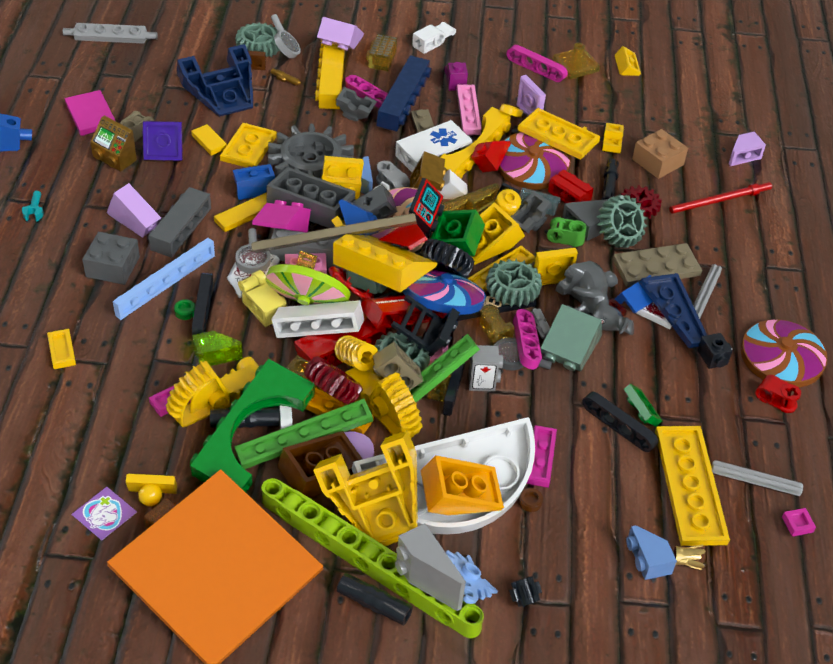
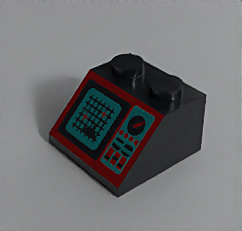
(427, 207)

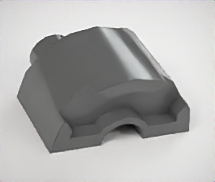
(353, 106)
(533, 212)

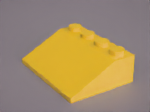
(380, 261)

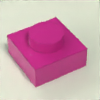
(798, 522)

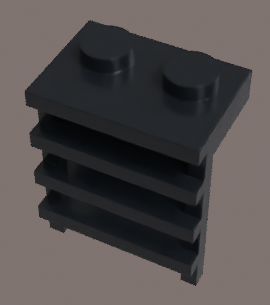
(437, 331)

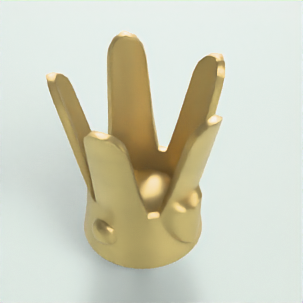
(687, 555)

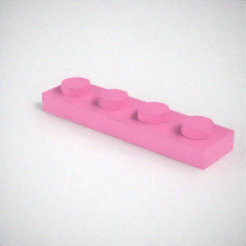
(469, 110)

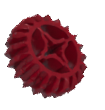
(333, 380)

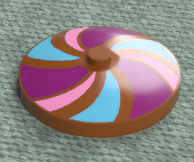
(532, 162)
(784, 351)

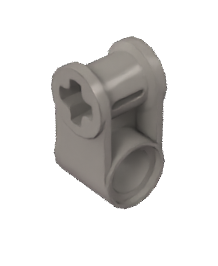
(391, 175)

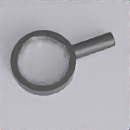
(511, 360)

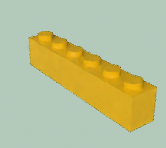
(329, 76)

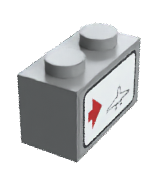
(484, 369)

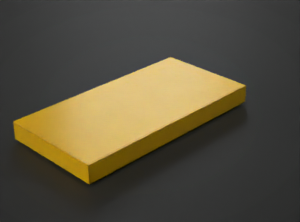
(559, 133)

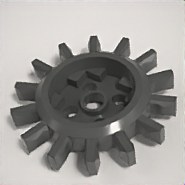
(296, 150)

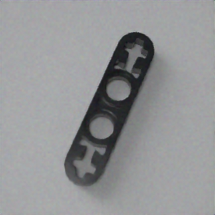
(202, 304)
(638, 435)

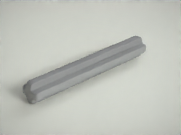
(707, 289)
(757, 478)

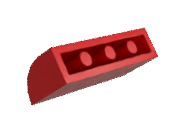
(388, 309)
(324, 345)

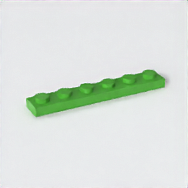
(334, 421)

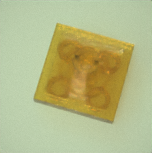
(577, 61)

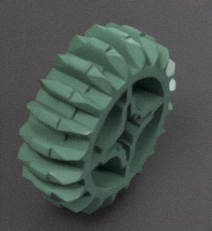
(258, 38)
(615, 220)
(513, 282)
(420, 357)

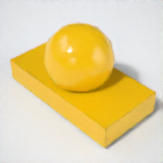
(151, 487)

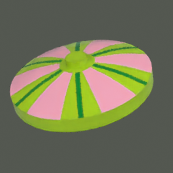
(306, 285)

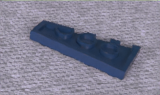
(675, 305)

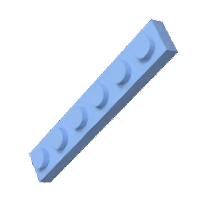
(163, 278)

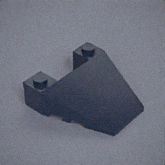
(224, 89)

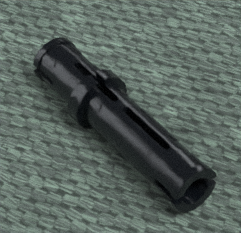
(610, 177)

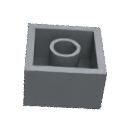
(111, 258)

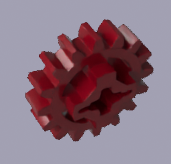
(649, 201)

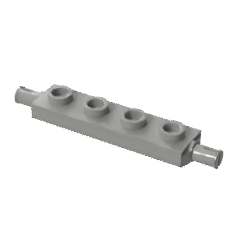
(110, 33)

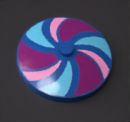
(444, 291)

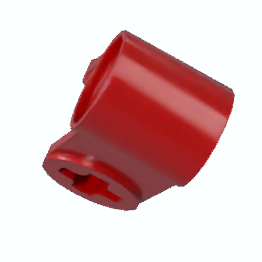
(778, 392)

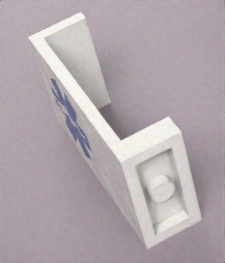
(435, 140)

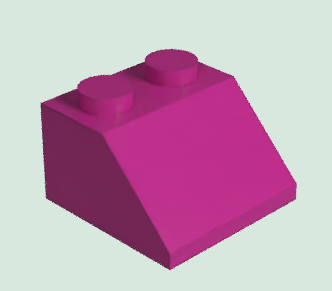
(283, 216)

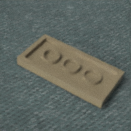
(656, 262)

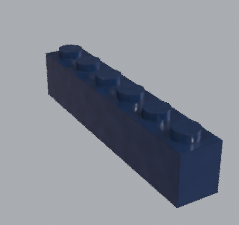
(403, 93)

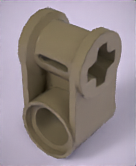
(135, 123)

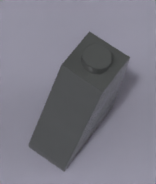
(586, 212)

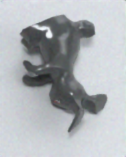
(590, 286)

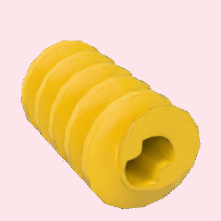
(355, 352)

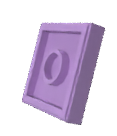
(529, 96)

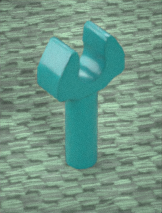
(34, 207)

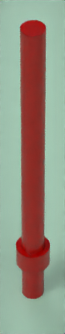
(753, 189)

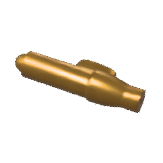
(282, 76)

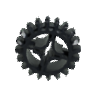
(448, 257)

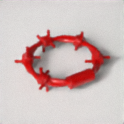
(338, 273)

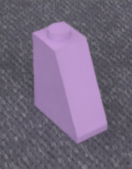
(133, 211)

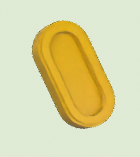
(511, 110)

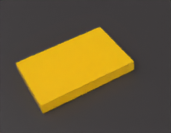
(248, 145)

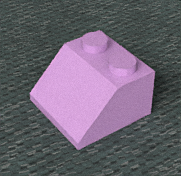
(339, 33)

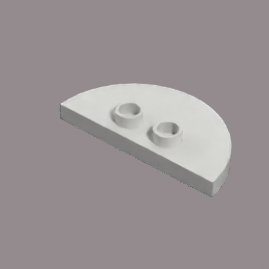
(503, 446)

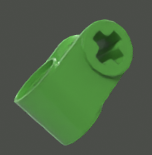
(569, 232)

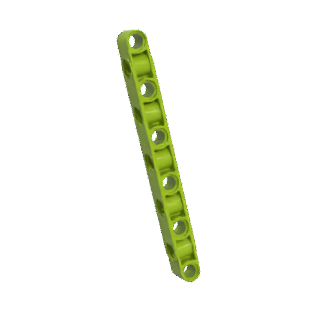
(362, 553)

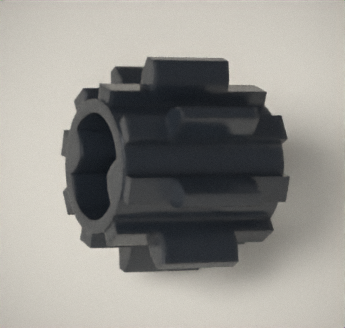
(525, 591)

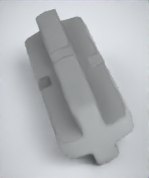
(541, 323)

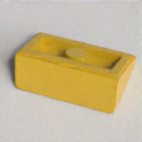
(627, 62)

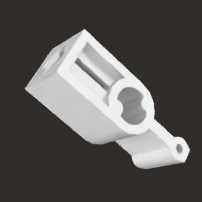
(431, 37)

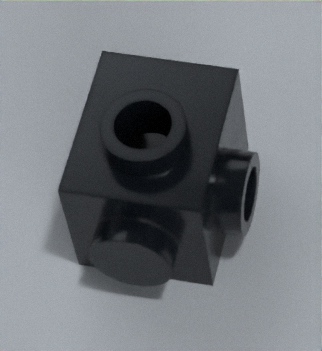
(715, 350)

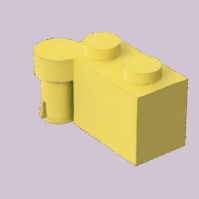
(260, 297)

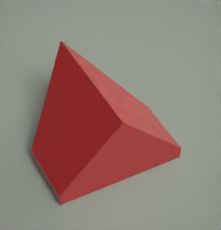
(405, 236)

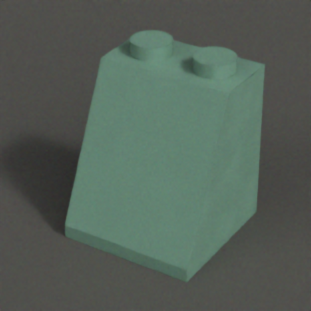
(571, 338)

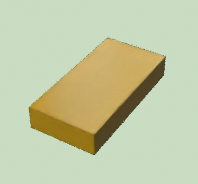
(209, 139)
(61, 349)

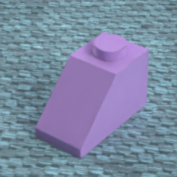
(747, 149)

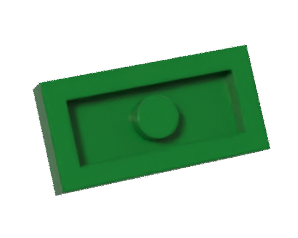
(639, 400)

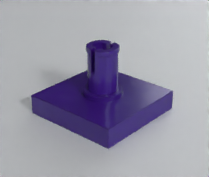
(162, 140)

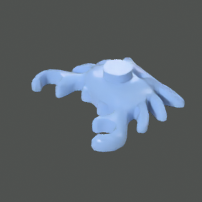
(475, 586)

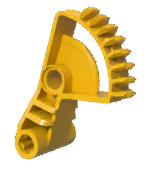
(208, 391)
(389, 401)

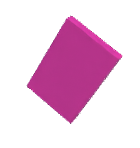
(88, 110)

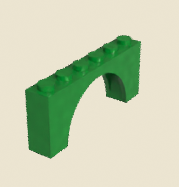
(270, 387)

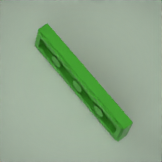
(445, 366)

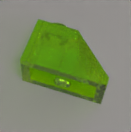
(216, 348)

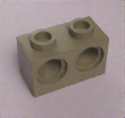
(393, 360)

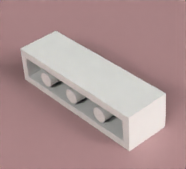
(318, 319)

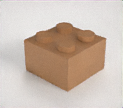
(660, 153)

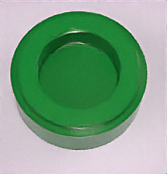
(184, 309)

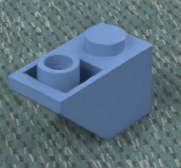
(651, 553)

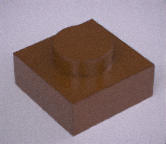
(258, 60)

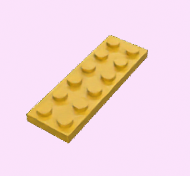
(691, 486)

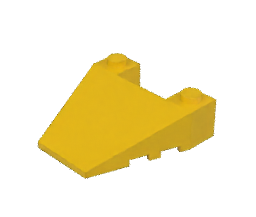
(380, 498)

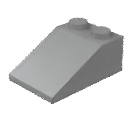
(429, 567)

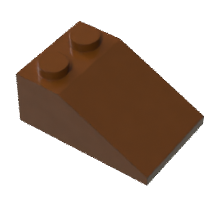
(300, 459)

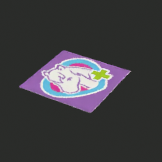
(104, 513)

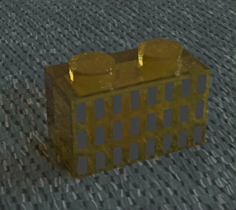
(382, 52)

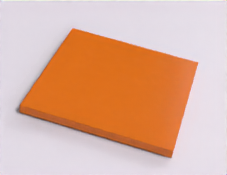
(215, 568)

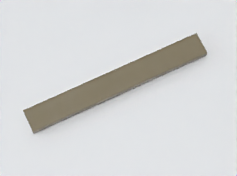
(333, 233)

